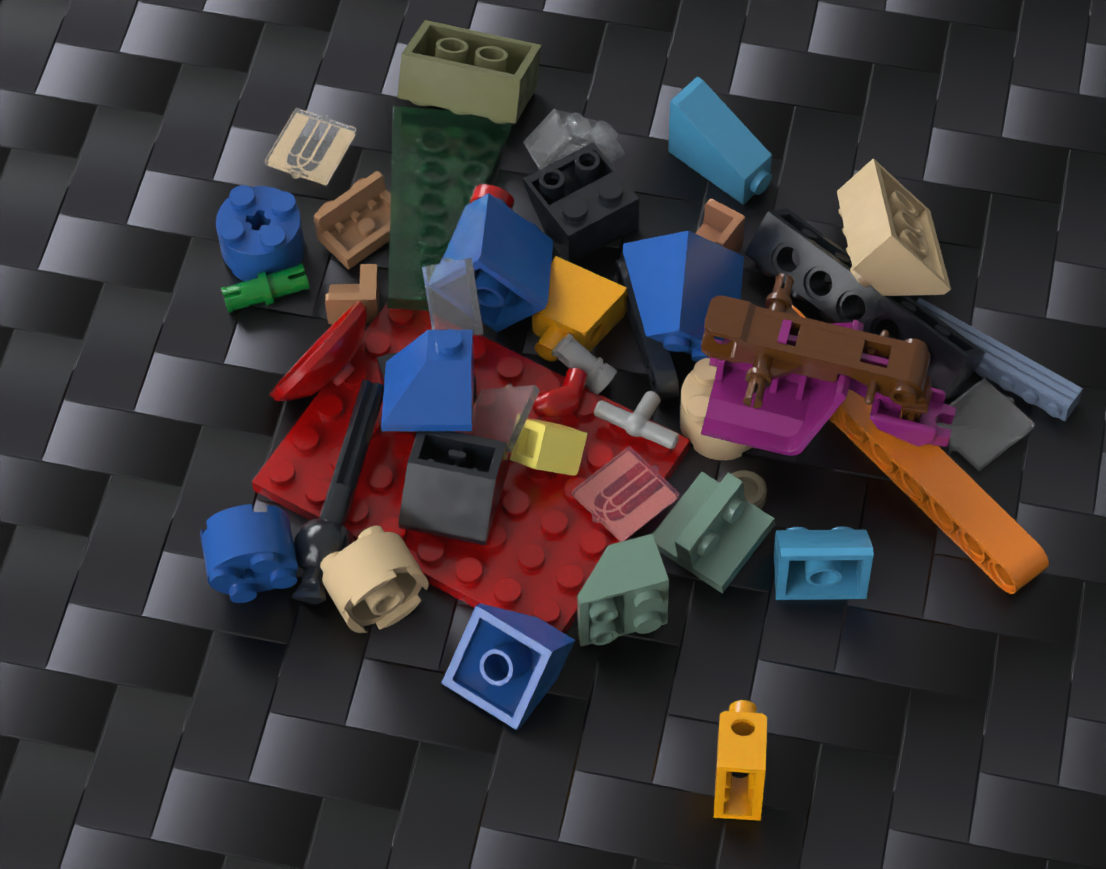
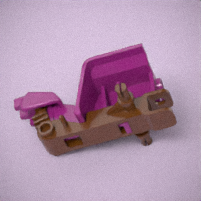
(790, 373)

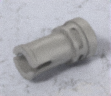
(574, 355)

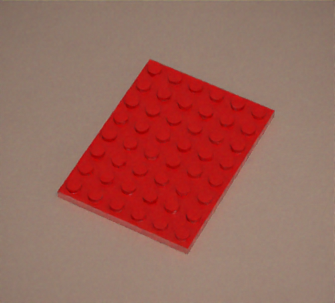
(540, 534)

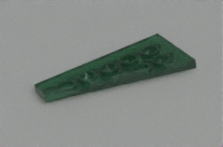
(433, 177)

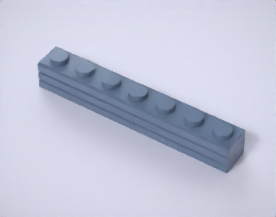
(1015, 371)

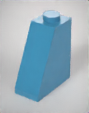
(717, 143)

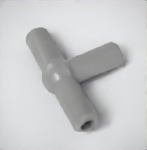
(638, 423)

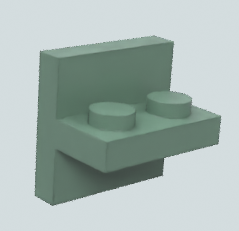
(713, 530)

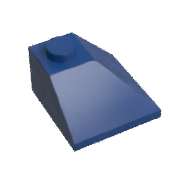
(431, 384)
(507, 662)

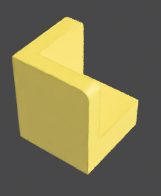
(549, 447)

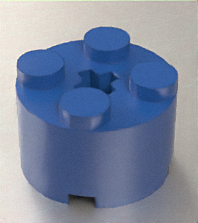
(260, 231)
(249, 552)

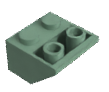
(624, 593)

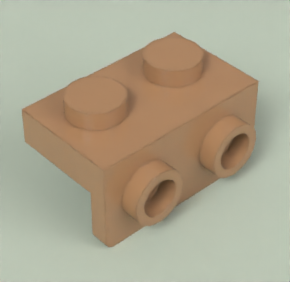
(355, 221)

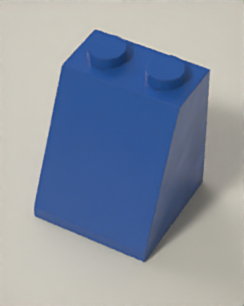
(508, 261)
(674, 285)

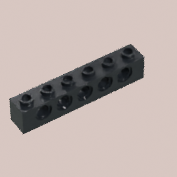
(772, 250)

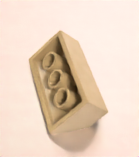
(890, 236)

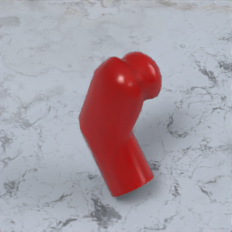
(563, 399)

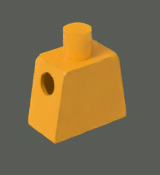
(577, 305)
(743, 750)

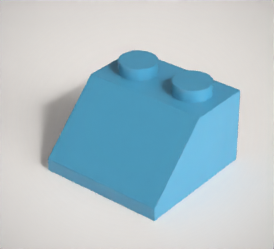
(822, 563)

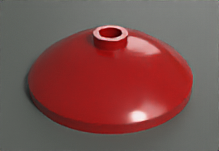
(326, 359)

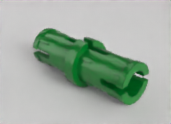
(265, 288)

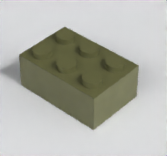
(469, 72)

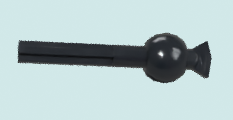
(328, 533)

